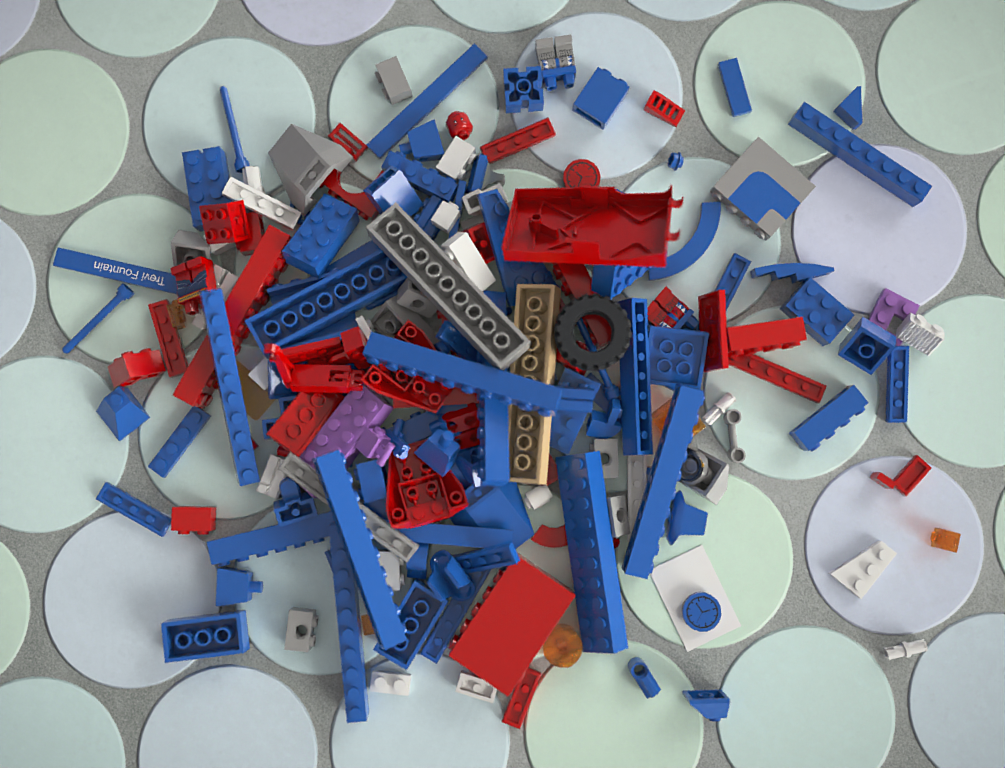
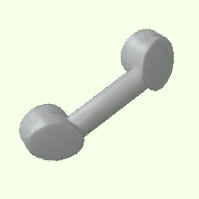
(731, 418)

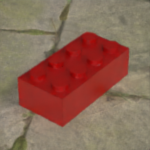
(765, 336)

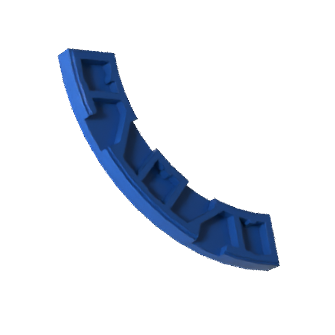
(695, 247)

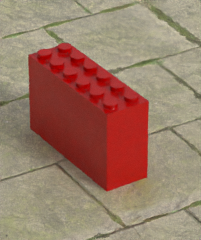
(510, 624)

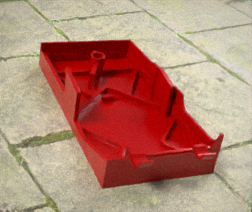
(590, 226)

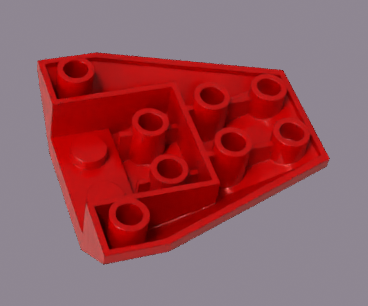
(406, 388)
(419, 493)

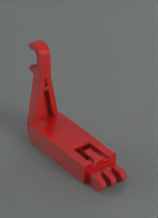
(315, 377)

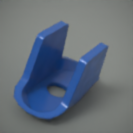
(684, 519)
(449, 578)

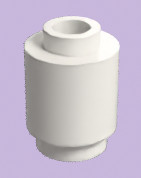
(537, 497)

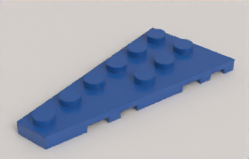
(511, 273)

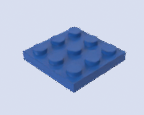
(677, 356)

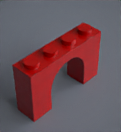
(357, 200)

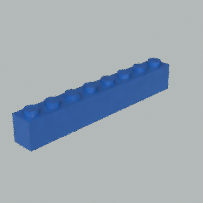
(859, 155)
(636, 382)

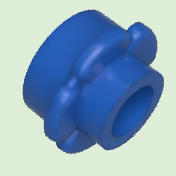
(675, 161)

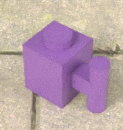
(375, 444)

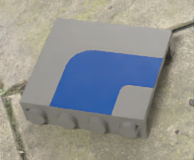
(762, 189)

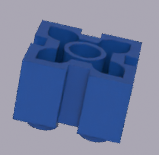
(530, 81)

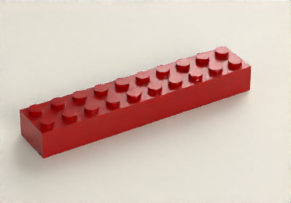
(242, 303)

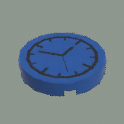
(701, 611)

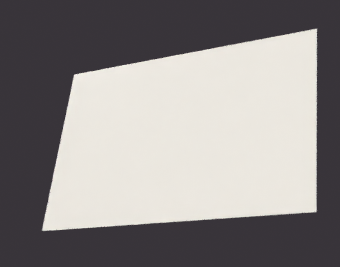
(683, 577)

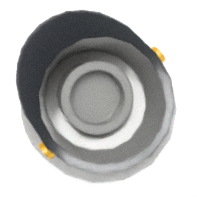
(694, 468)

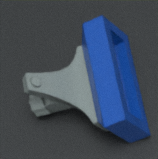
(482, 175)

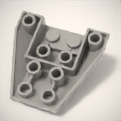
(304, 163)

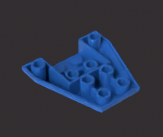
(496, 508)

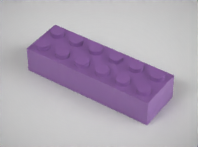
(347, 424)

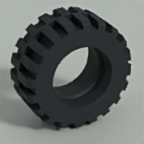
(599, 306)

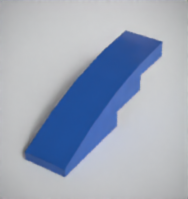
(796, 271)

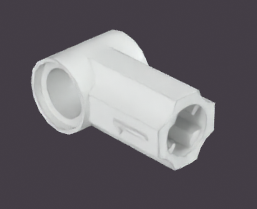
(252, 178)

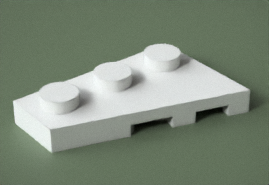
(864, 569)

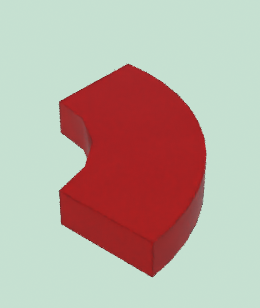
(550, 536)

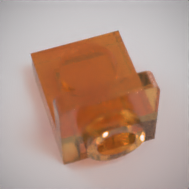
(176, 315)
(945, 539)

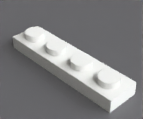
(261, 203)

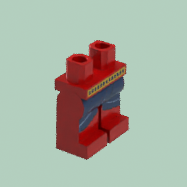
(190, 279)

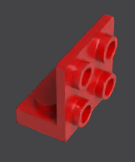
(225, 222)

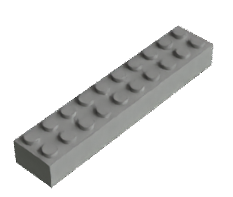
(448, 288)

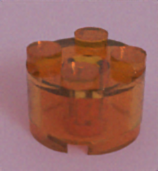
(567, 655)

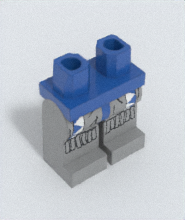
(556, 68)

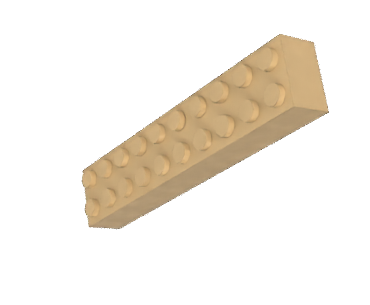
(529, 432)

